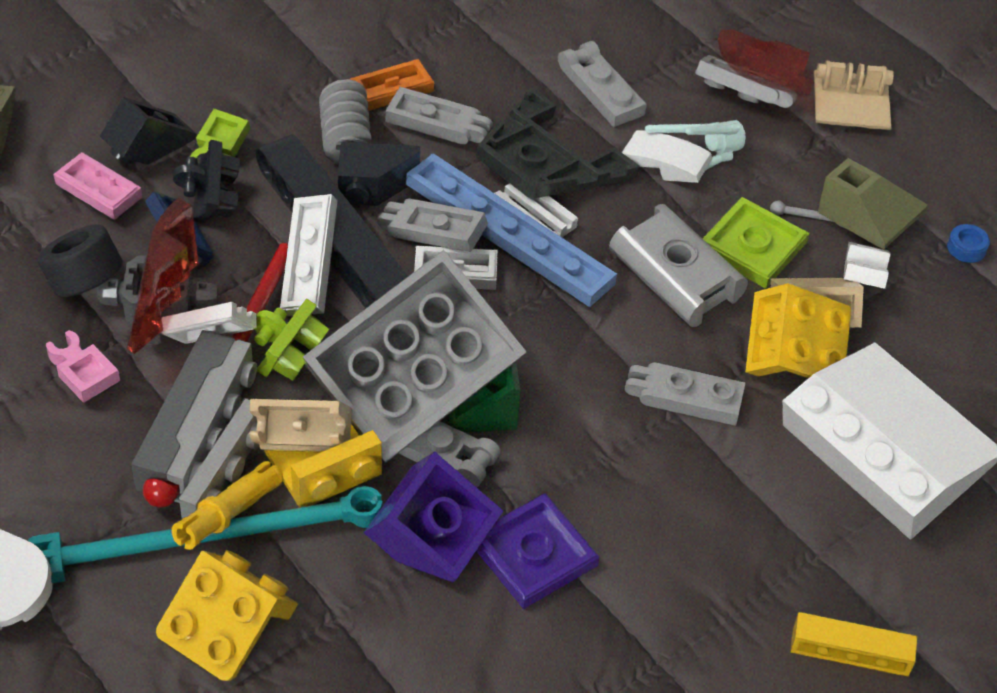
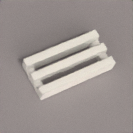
(542, 209)
(480, 276)
(217, 319)

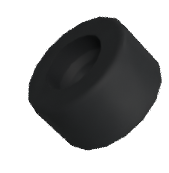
(80, 260)

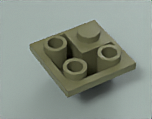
(868, 204)

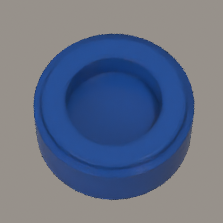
(968, 243)

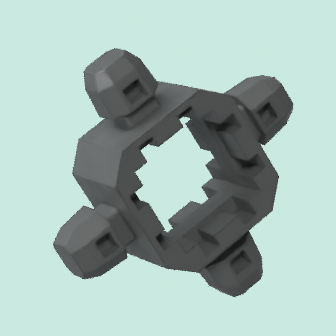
(126, 292)

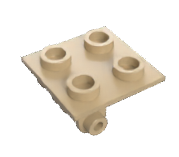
(852, 97)

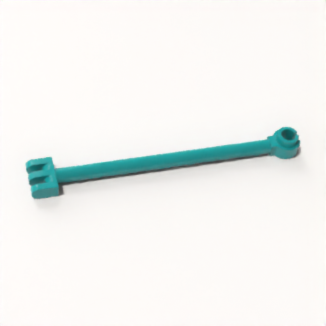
(345, 509)

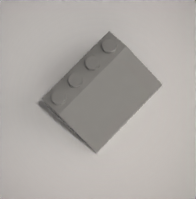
(414, 354)

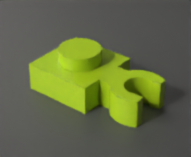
(222, 128)

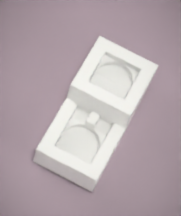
(673, 156)
(866, 265)

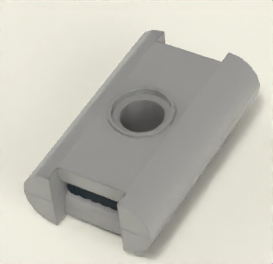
(678, 265)

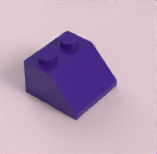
(434, 519)

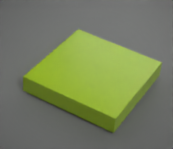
(756, 241)

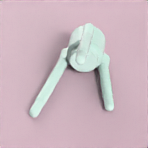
(719, 137)

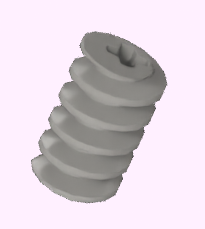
(343, 116)

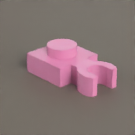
(83, 371)

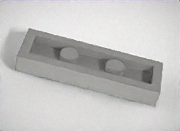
(223, 462)

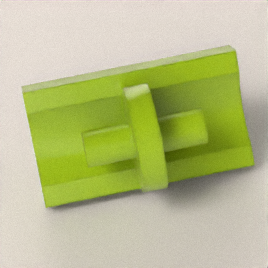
(281, 354)

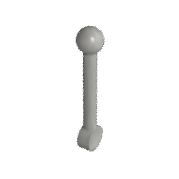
(779, 208)

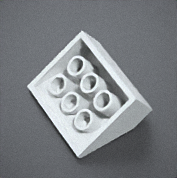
(889, 437)

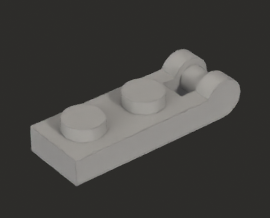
(601, 84)
(451, 446)

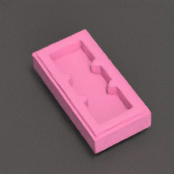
(98, 185)

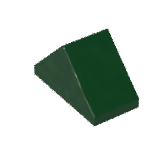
(492, 407)

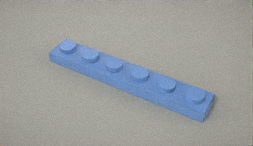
(515, 230)

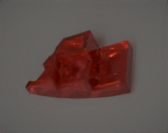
(766, 60)
(167, 265)

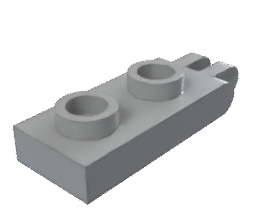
(752, 89)
(437, 117)
(433, 224)
(686, 392)

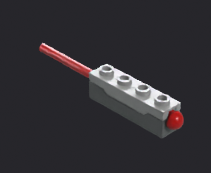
(200, 403)

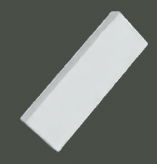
(309, 253)

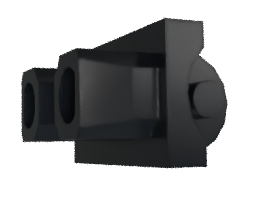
(202, 179)

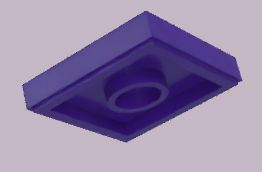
(536, 551)

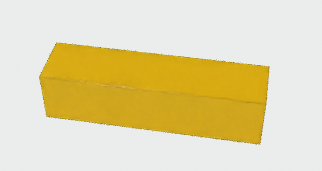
(854, 644)

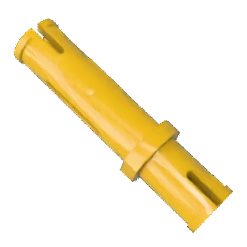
(216, 512)

